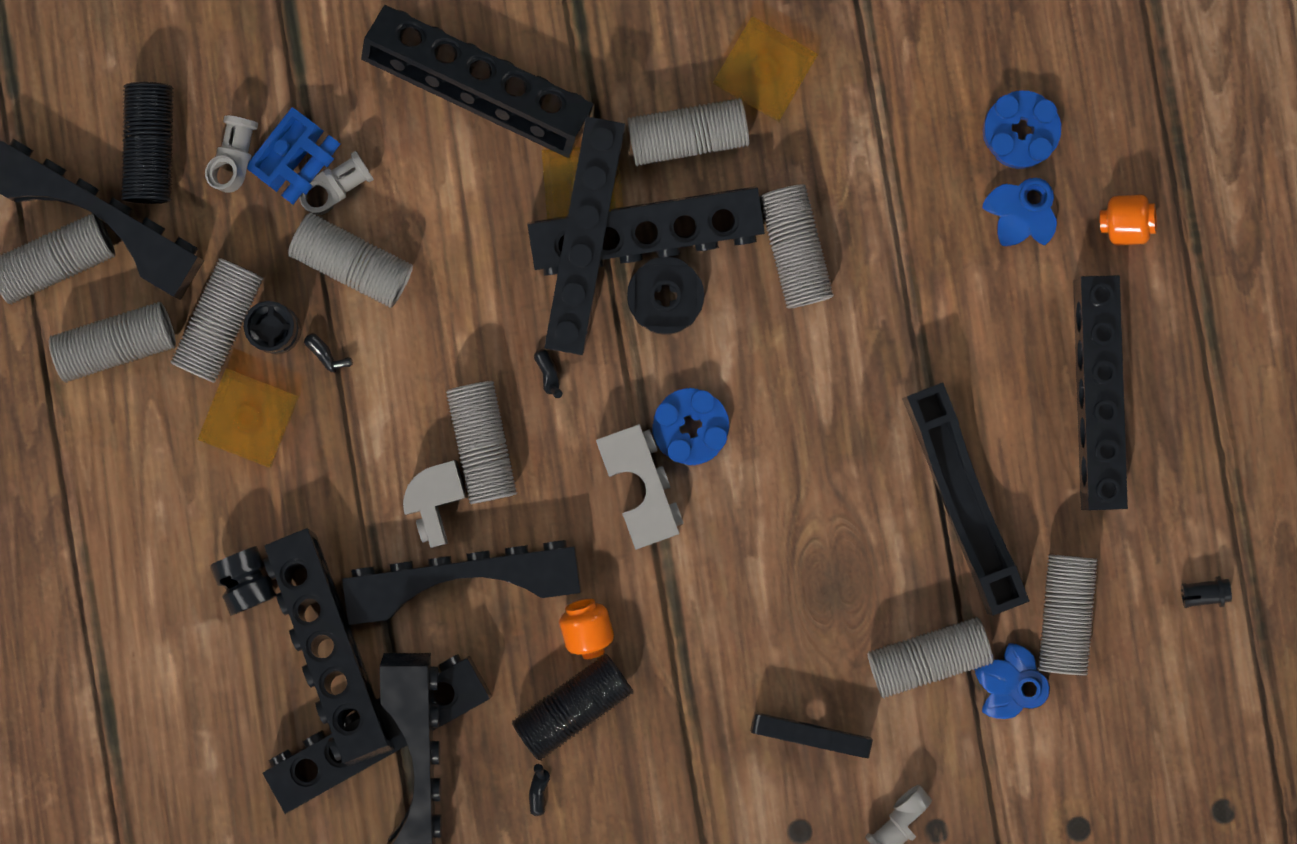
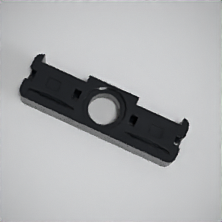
(811, 735)

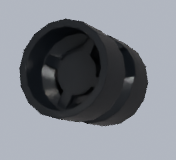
(272, 327)
(243, 580)

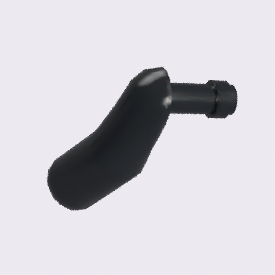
(324, 354)
(549, 371)
(537, 788)

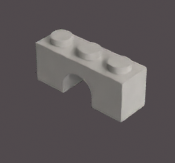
(631, 452)

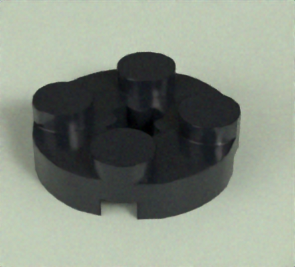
(680, 312)

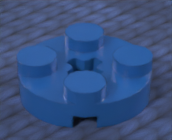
(1008, 111)
(700, 406)

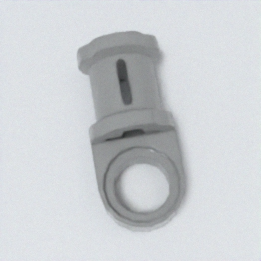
(232, 152)
(338, 182)
(906, 810)

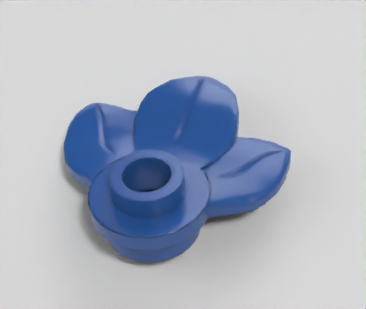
(1019, 216)
(1006, 683)

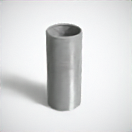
(673, 135)
(800, 252)
(337, 254)
(39, 262)
(217, 321)
(102, 342)
(477, 427)
(1068, 624)
(939, 657)

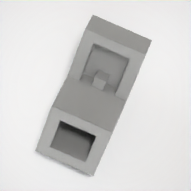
(429, 490)

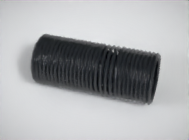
(147, 156)
(582, 697)

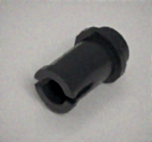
(1206, 593)

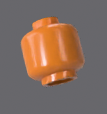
(1129, 219)
(586, 628)

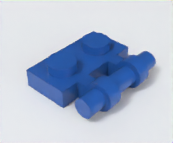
(285, 150)

